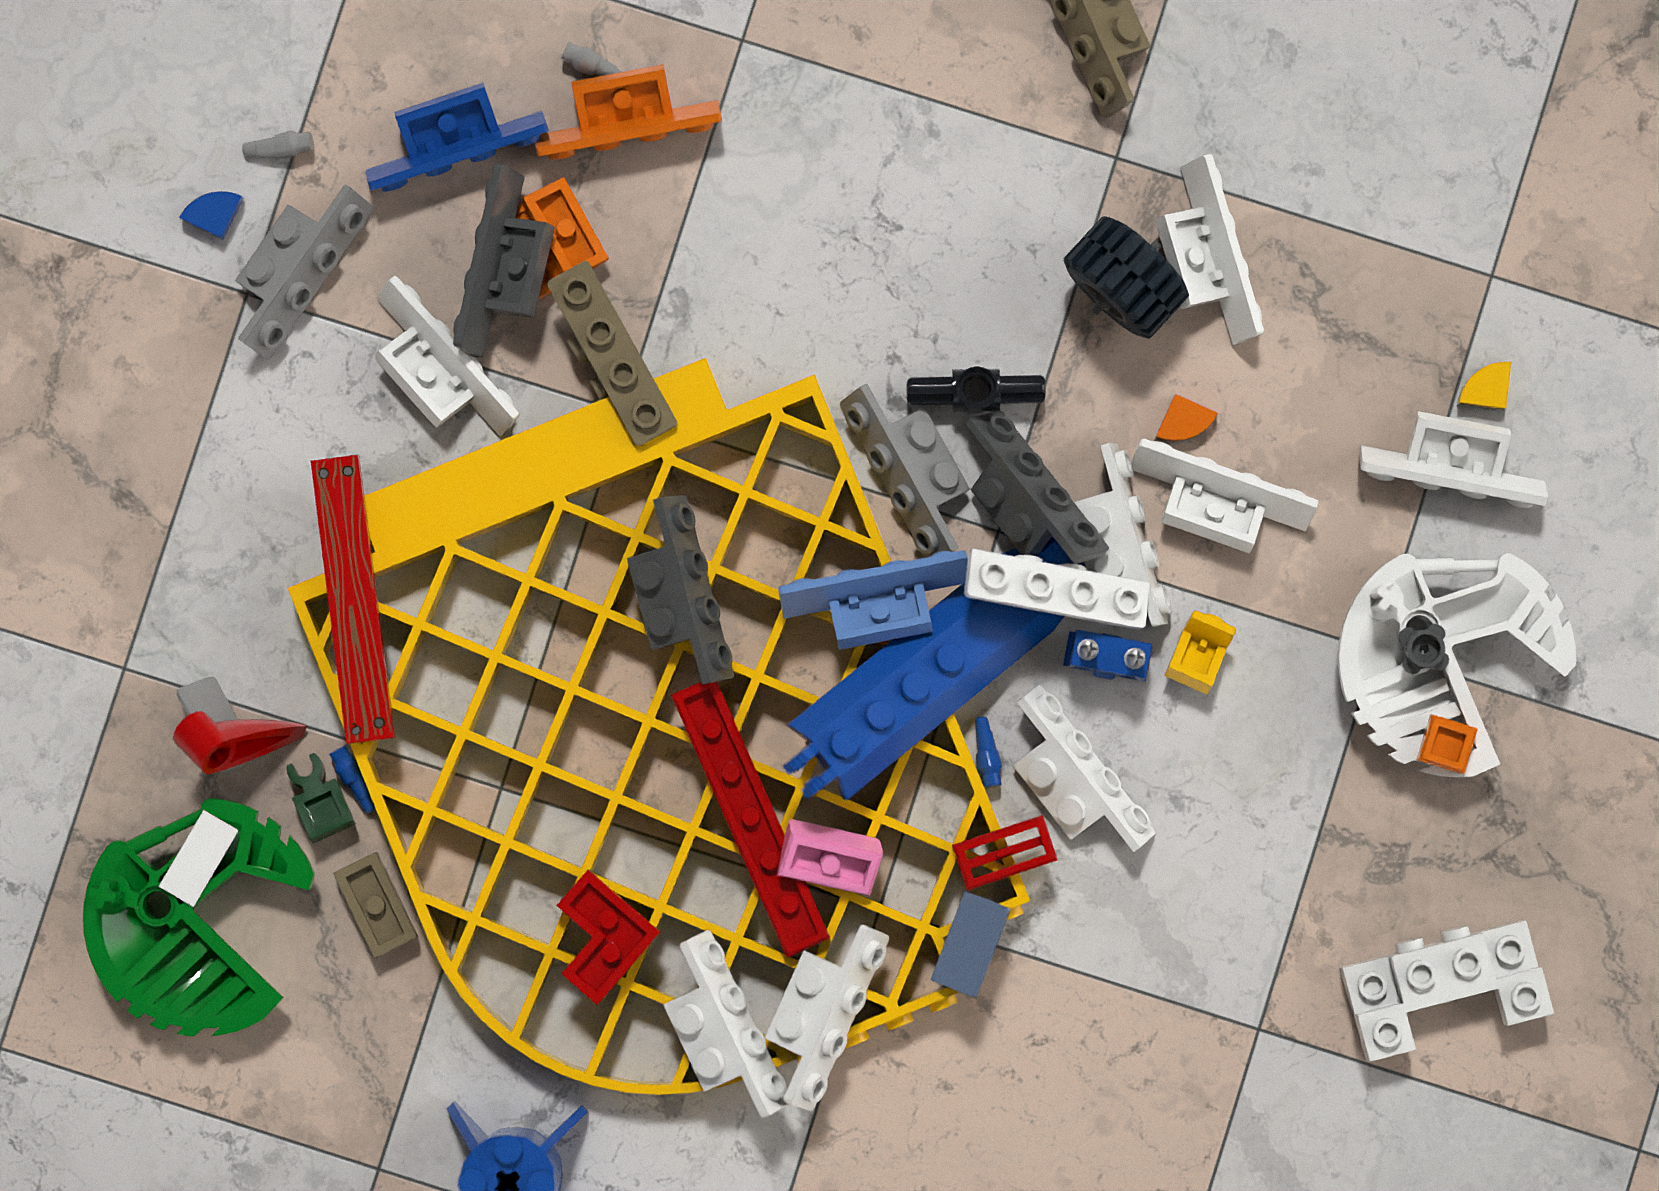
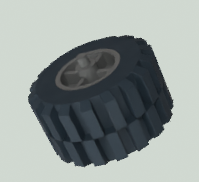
(1126, 277)

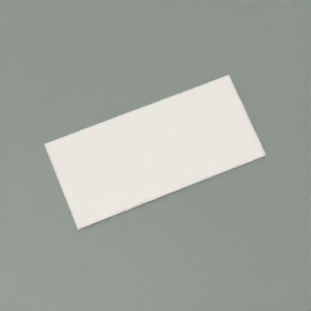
(198, 858)

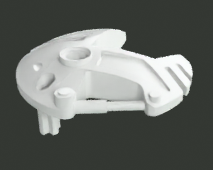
(1401, 702)

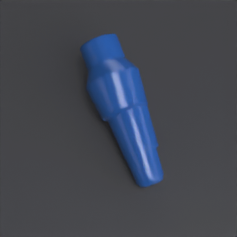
(987, 756)
(350, 774)

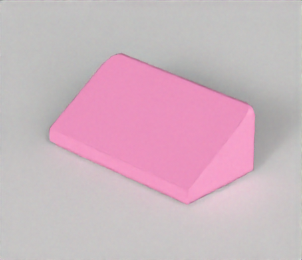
(830, 857)

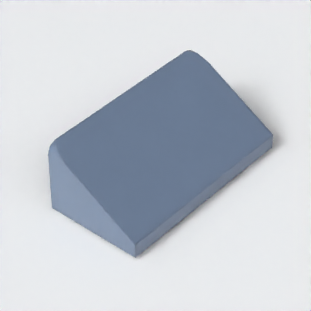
(970, 944)

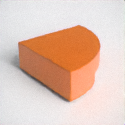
(1184, 420)

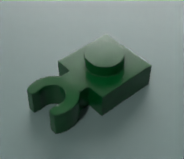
(321, 805)

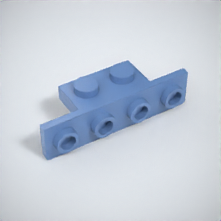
(876, 601)

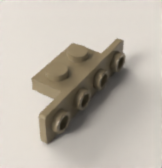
(1099, 38)
(612, 354)

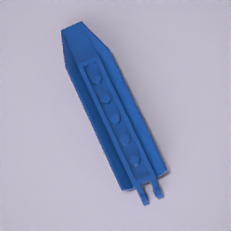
(915, 685)

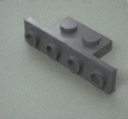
(505, 263)
(1026, 496)
(677, 592)

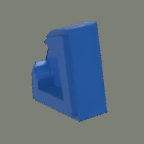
(213, 212)

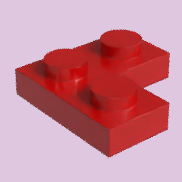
(616, 931)

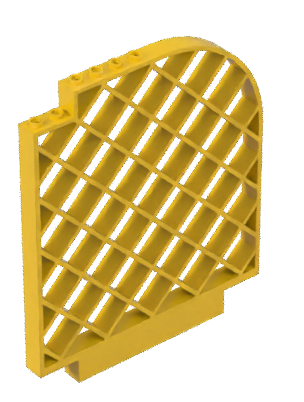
(546, 470)

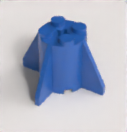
(510, 1150)

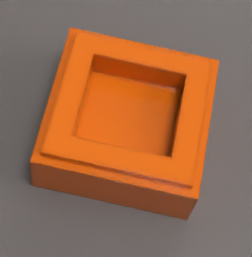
(1447, 744)

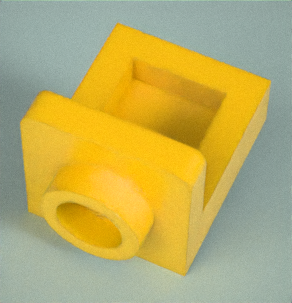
(1200, 651)

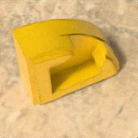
(1487, 387)

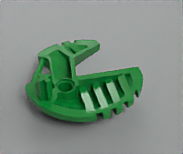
(178, 963)

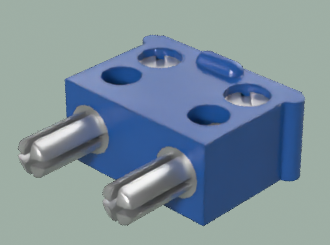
(1107, 655)

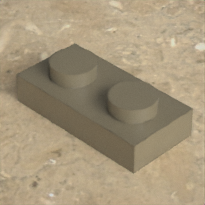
(375, 904)

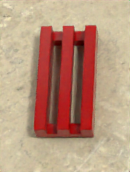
(1043, 839)

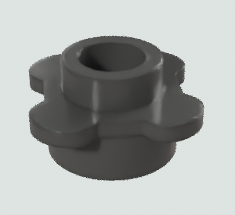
(1433, 639)

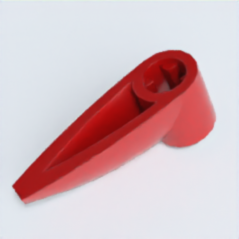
(231, 742)

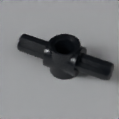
(1001, 390)

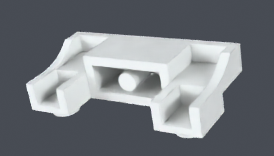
(1442, 972)

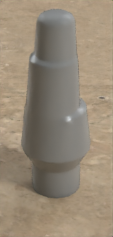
(588, 61)
(281, 145)

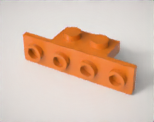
(624, 109)

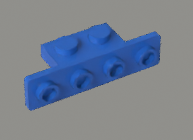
(449, 132)

